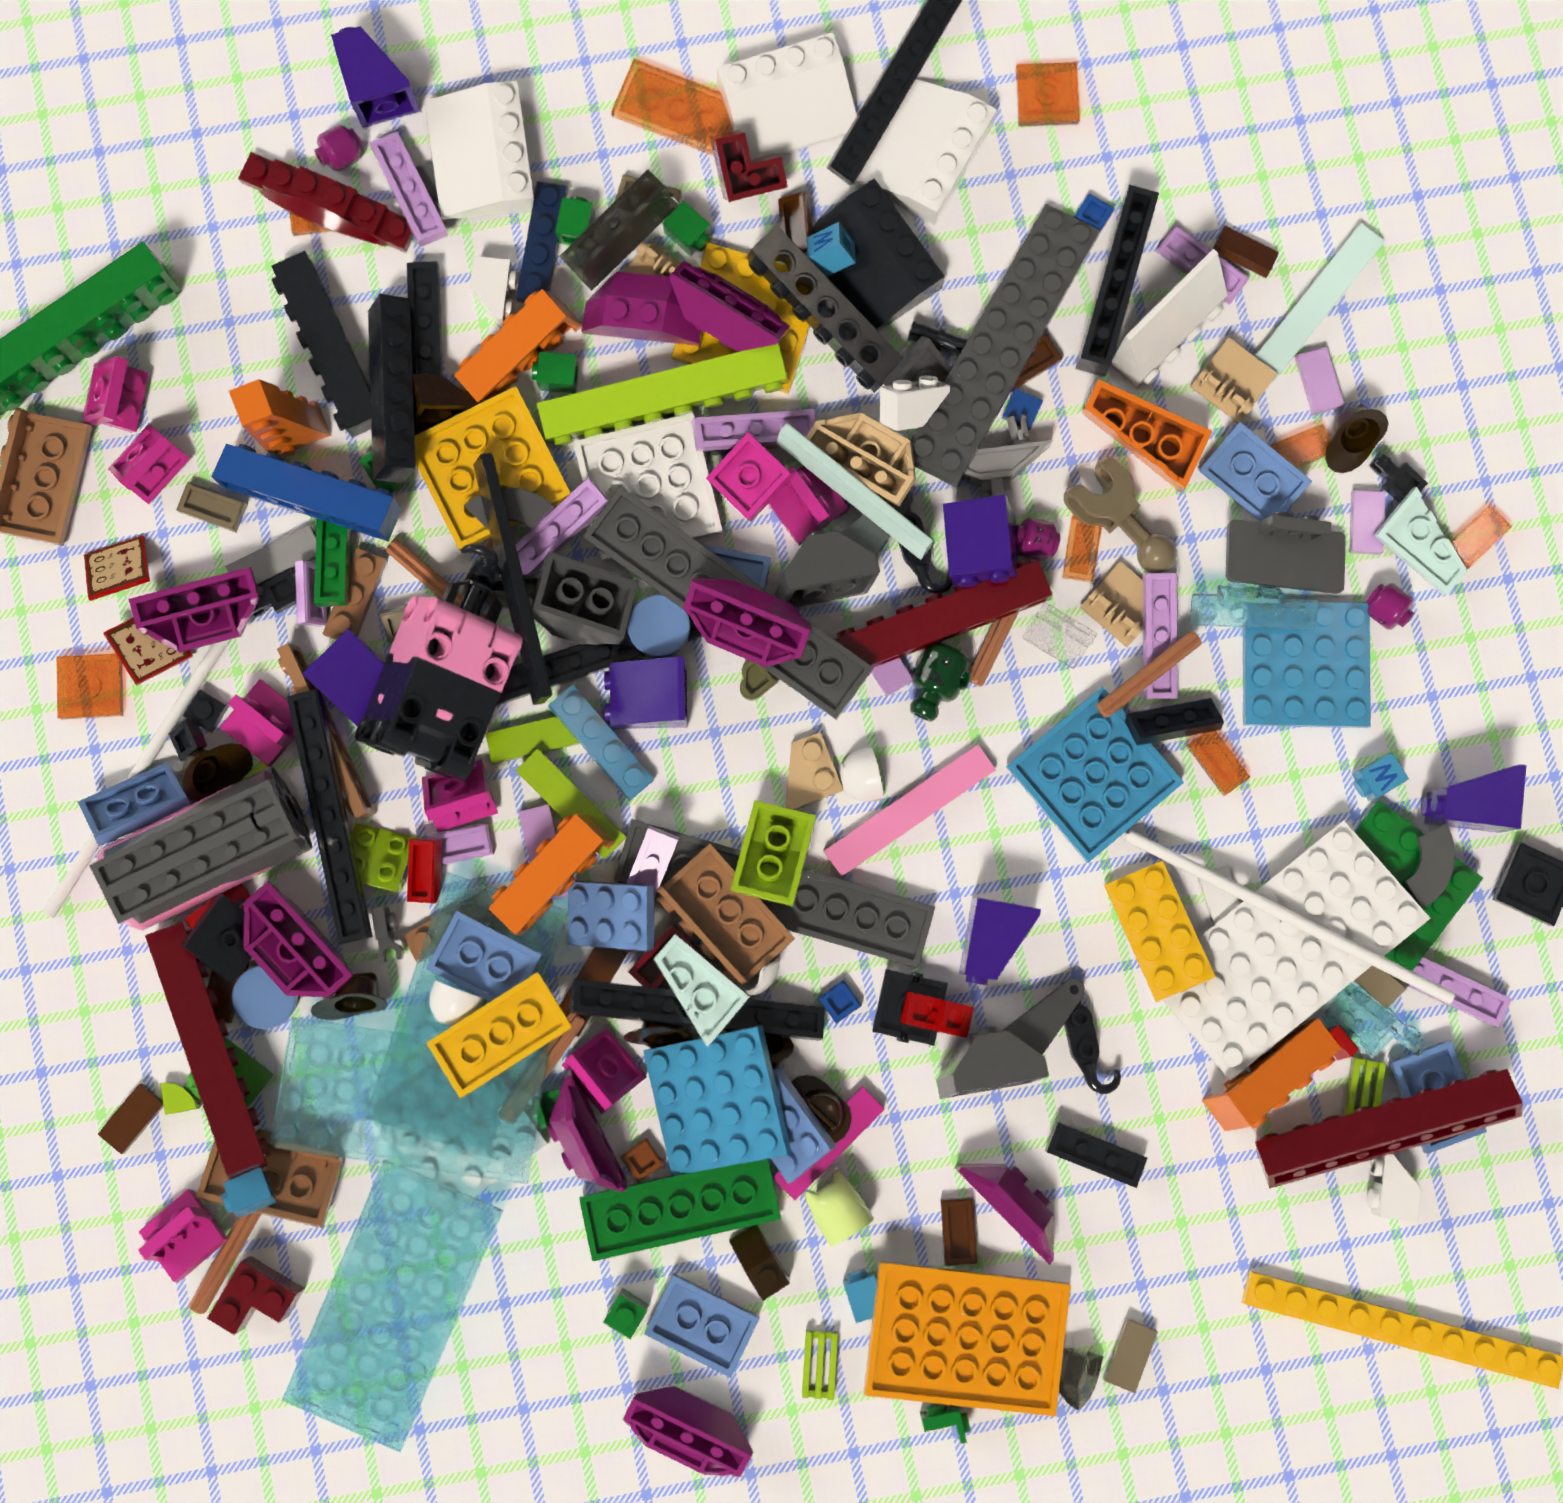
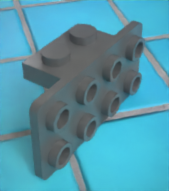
(1286, 553)

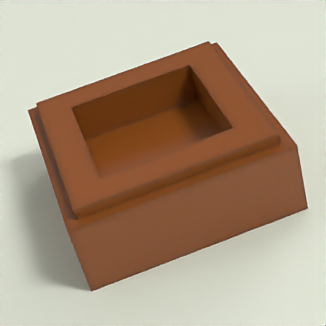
(642, 1160)

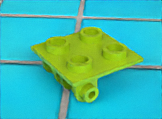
(381, 856)

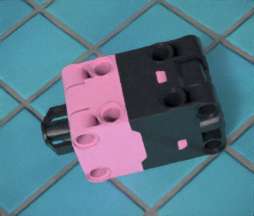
(441, 681)

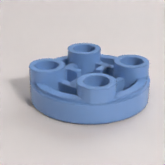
(658, 627)
(260, 1000)

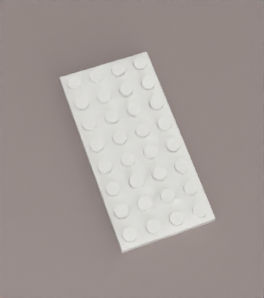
(1280, 975)

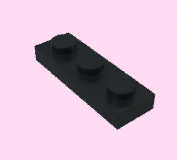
(1174, 721)
(1096, 1154)

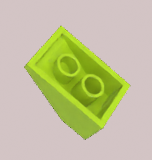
(773, 853)

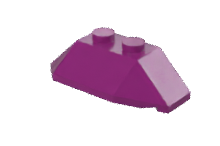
(638, 309)
(725, 309)
(198, 611)
(746, 621)
(291, 946)
(583, 1138)
(1015, 1203)
(689, 1431)

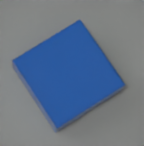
(1094, 212)
(1022, 404)
(839, 1001)

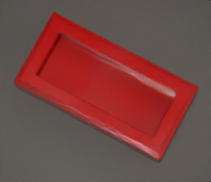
(424, 870)

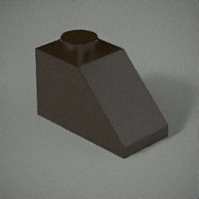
(438, 399)
(759, 1262)

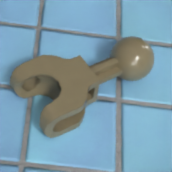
(1115, 508)

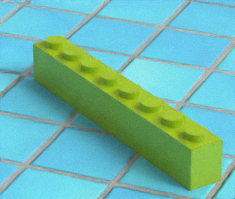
(663, 393)

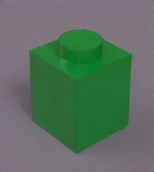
(573, 219)
(687, 229)
(556, 372)
(626, 1313)

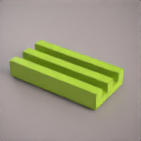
(1353, 1082)
(818, 1393)

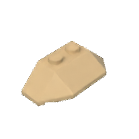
(869, 452)

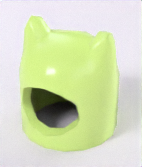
(838, 1210)

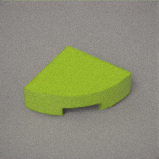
(177, 1098)

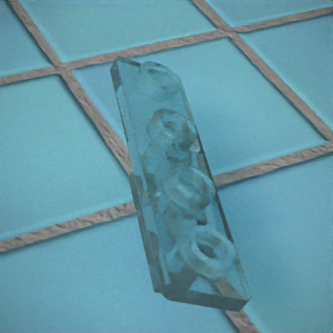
(1253, 608)
(1369, 1023)

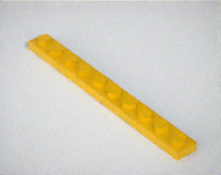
(1403, 1329)

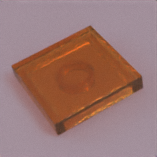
(1047, 94)
(89, 686)

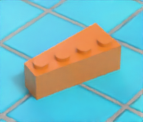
(516, 345)
(278, 418)
(1149, 432)
(549, 872)
(1274, 1077)

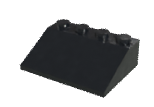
(890, 263)

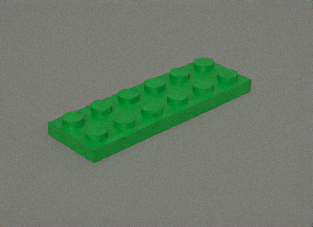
(679, 1208)

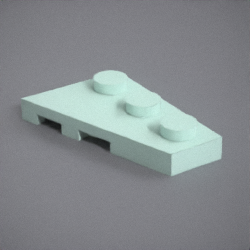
(1419, 542)
(700, 988)

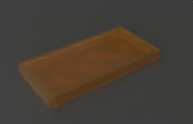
(671, 106)

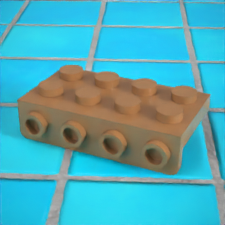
(40, 475)
(730, 924)
(299, 1180)

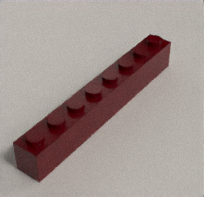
(947, 616)
(207, 1052)
(1389, 1127)

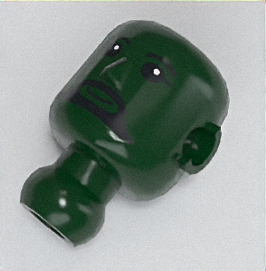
(939, 678)

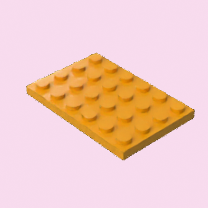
(967, 1339)

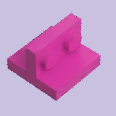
(115, 395)
(148, 464)
(749, 476)
(806, 504)
(261, 722)
(458, 801)
(604, 1070)
(181, 1236)

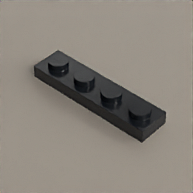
(425, 317)

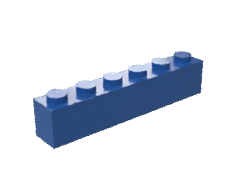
(307, 491)

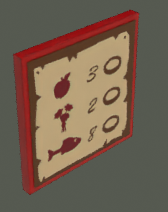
(116, 568)
(142, 654)

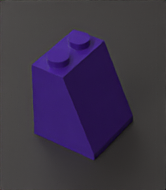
(371, 79)
(980, 540)
(347, 674)
(647, 694)
(1481, 803)
(993, 937)

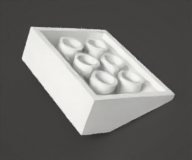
(789, 96)
(928, 148)
(480, 151)
(1172, 322)

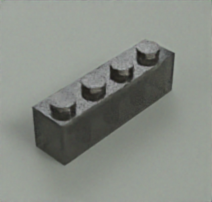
(619, 230)

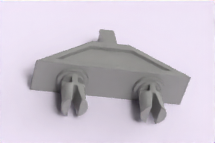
(997, 466)

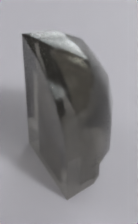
(1079, 1376)

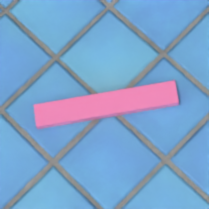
(909, 810)

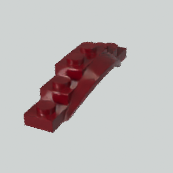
(326, 202)

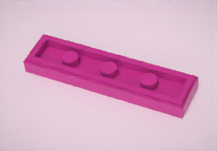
(863, 1112)

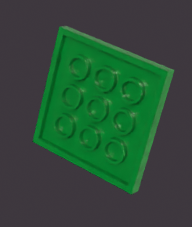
(1395, 845)

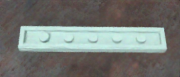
(1319, 298)
(854, 491)

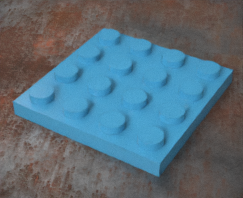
(1310, 674)
(1093, 777)
(717, 1101)

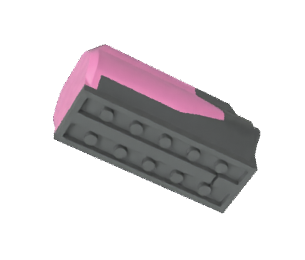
(202, 850)

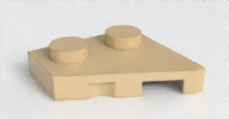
(810, 773)

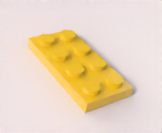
(1159, 931)
(499, 1035)

